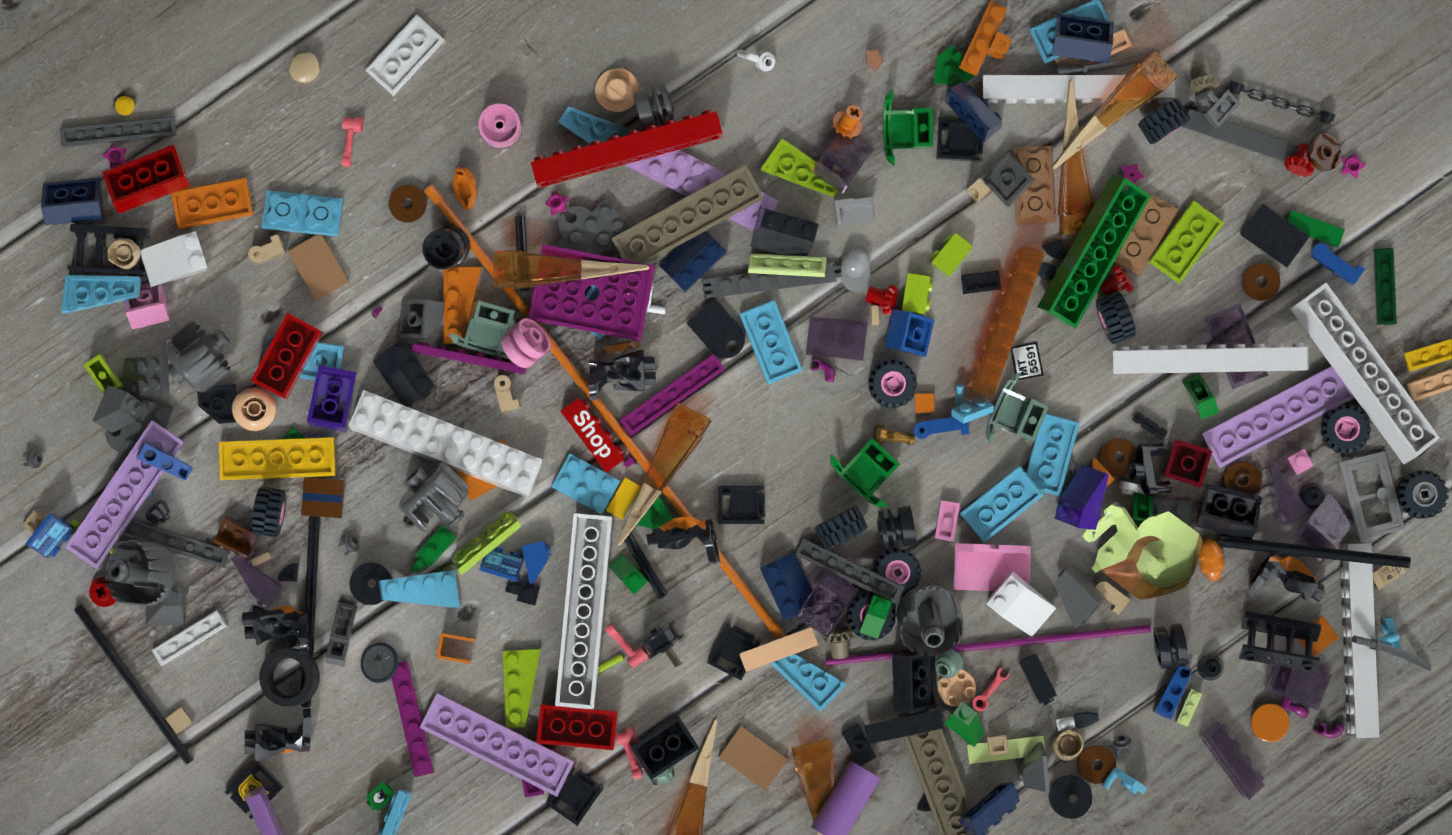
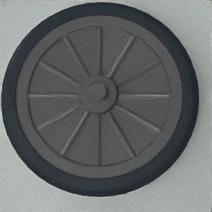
(379, 662)

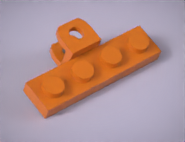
(986, 40)

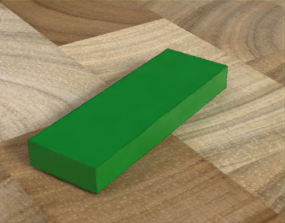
(1317, 229)

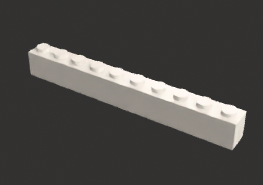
(1055, 88)
(1211, 359)

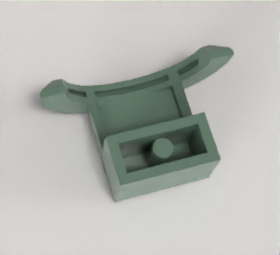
(486, 329)
(1016, 413)

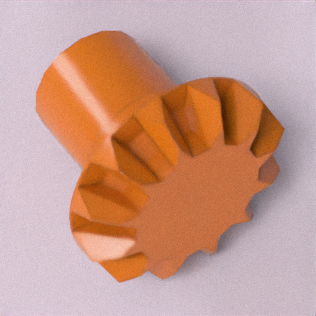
(848, 121)

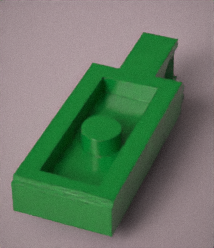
(433, 549)

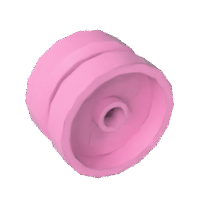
(499, 114)
(525, 343)

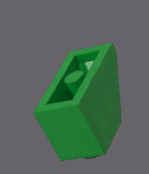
(1200, 396)
(1141, 508)
(628, 574)
(875, 616)
(965, 723)

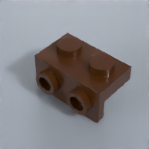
(236, 537)

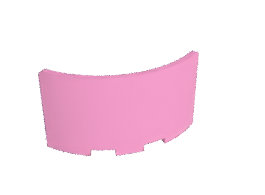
(985, 568)

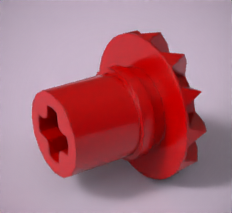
(1300, 162)
(1117, 282)
(883, 298)
(100, 594)

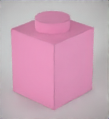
(1299, 462)

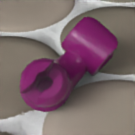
(828, 370)
(1288, 705)
(1332, 733)

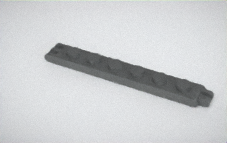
(764, 282)

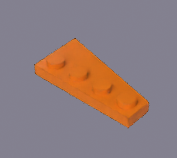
(458, 297)

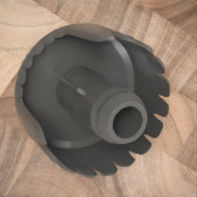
(196, 358)
(434, 493)
(140, 573)
(930, 619)

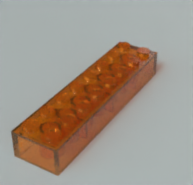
(1007, 322)

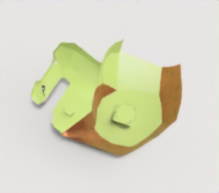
(1148, 558)

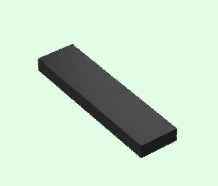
(903, 726)

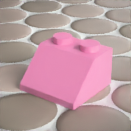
(148, 307)

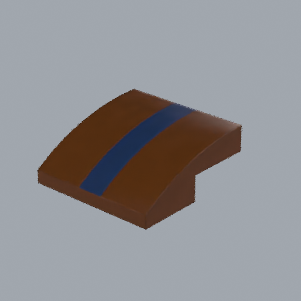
(322, 497)

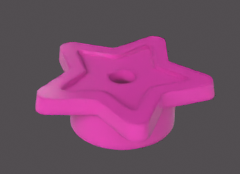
(120, 156)
(1347, 165)
(1133, 169)
(555, 199)

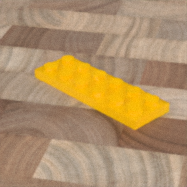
(277, 458)

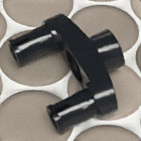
(1144, 472)

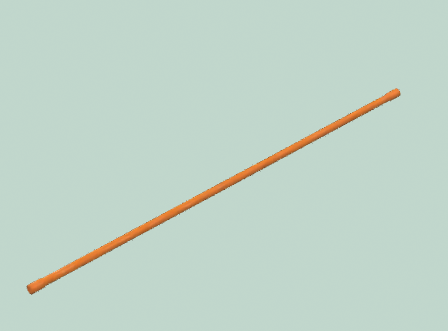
(438, 200)

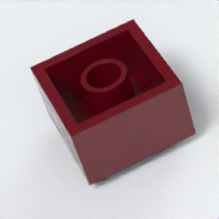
(1187, 463)

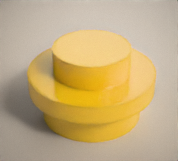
(124, 105)

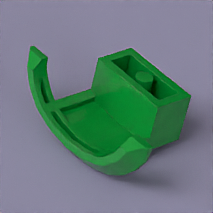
(905, 128)
(867, 471)

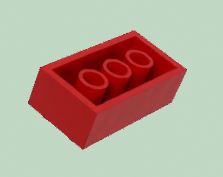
(146, 179)
(287, 356)
(577, 727)

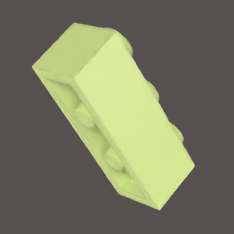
(1188, 707)

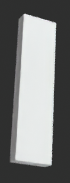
(189, 637)

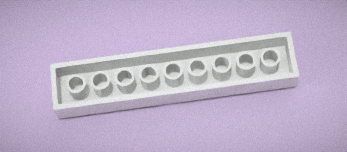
(1365, 373)
(445, 443)
(583, 611)
(1361, 660)

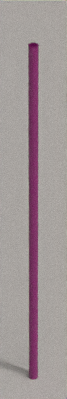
(1003, 643)

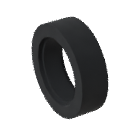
(267, 683)

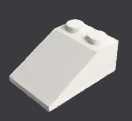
(173, 259)
(1020, 604)

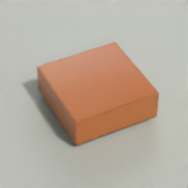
(924, 403)

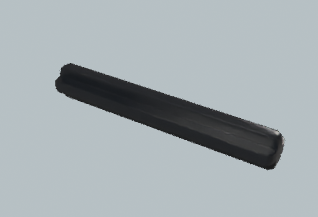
(521, 242)
(645, 566)

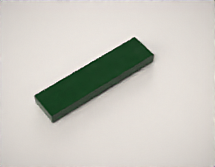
(1385, 286)

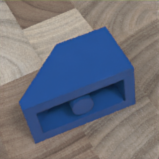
(536, 558)

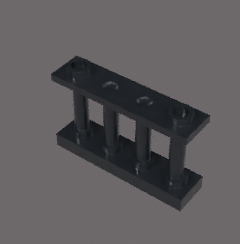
(100, 233)
(1282, 627)

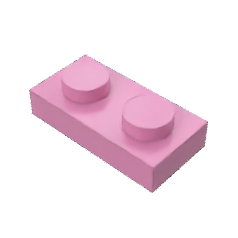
(947, 520)

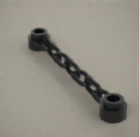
(1325, 117)

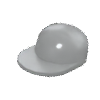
(855, 270)

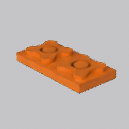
(212, 203)

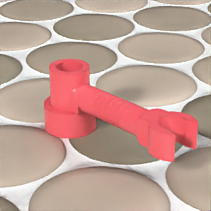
(351, 125)
(635, 656)
(986, 694)
(626, 738)

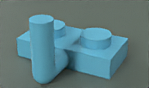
(972, 410)
(1388, 629)
(1127, 781)

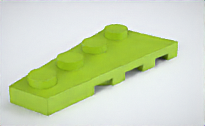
(796, 167)
(519, 679)

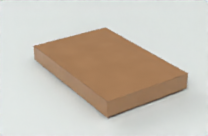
(318, 267)
(753, 758)

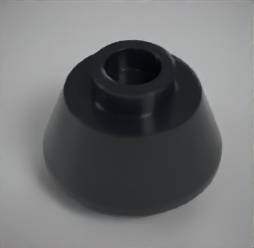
(1308, 490)
(158, 512)
(1206, 671)

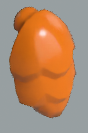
(465, 187)
(1211, 559)

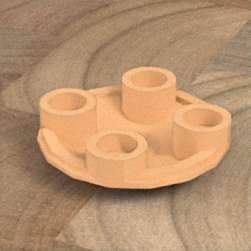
(957, 689)

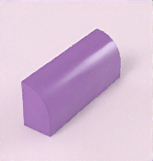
(845, 801)
(263, 812)

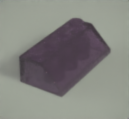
(1232, 328)
(1232, 760)

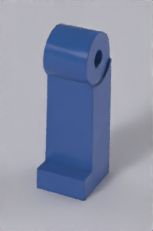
(1336, 265)
(924, 429)
(163, 461)
(1173, 691)

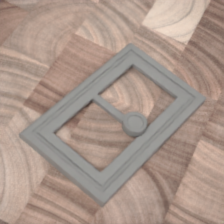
(1387, 492)

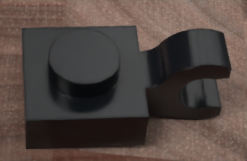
(526, 593)

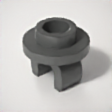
(34, 458)
(351, 543)
(1122, 742)

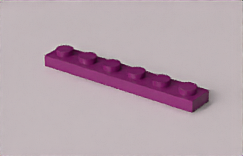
(461, 356)
(672, 394)
(411, 720)

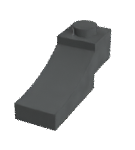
(341, 634)

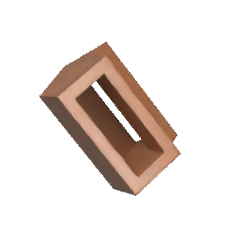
(873, 59)

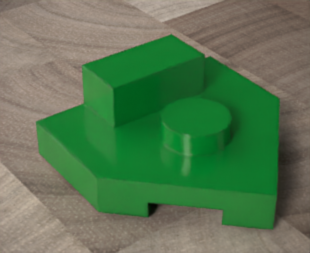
(947, 68)
(656, 515)

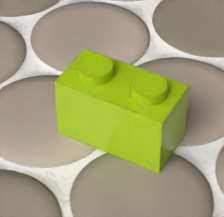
(951, 255)
(916, 294)
(103, 373)

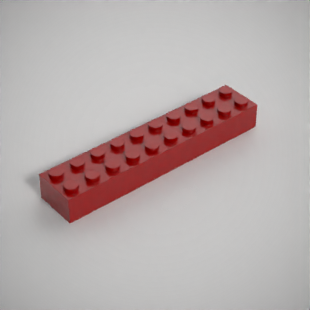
(626, 149)

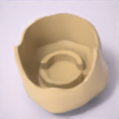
(304, 68)
(123, 253)
(1068, 745)

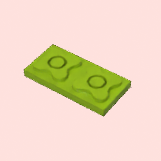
(1186, 242)
(482, 545)

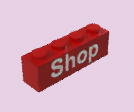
(592, 434)

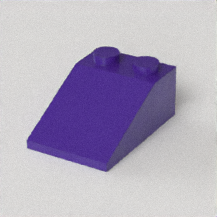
(331, 398)
(1083, 498)

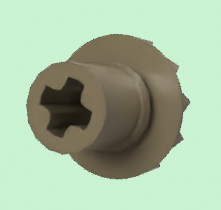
(1203, 77)
(839, 642)

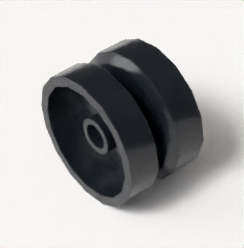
(1169, 645)

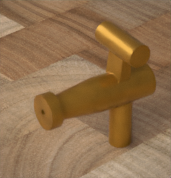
(893, 436)

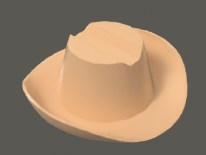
(616, 89)
(254, 408)

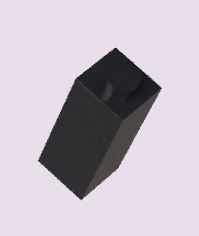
(1037, 679)

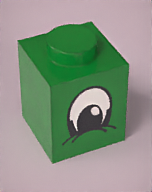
(380, 796)

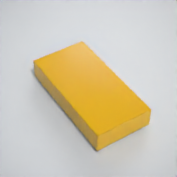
(623, 498)

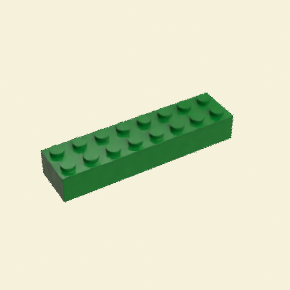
(1094, 251)

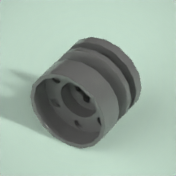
(654, 107)

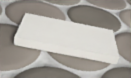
(405, 55)

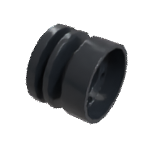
(436, 246)
(896, 527)

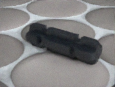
(1149, 425)

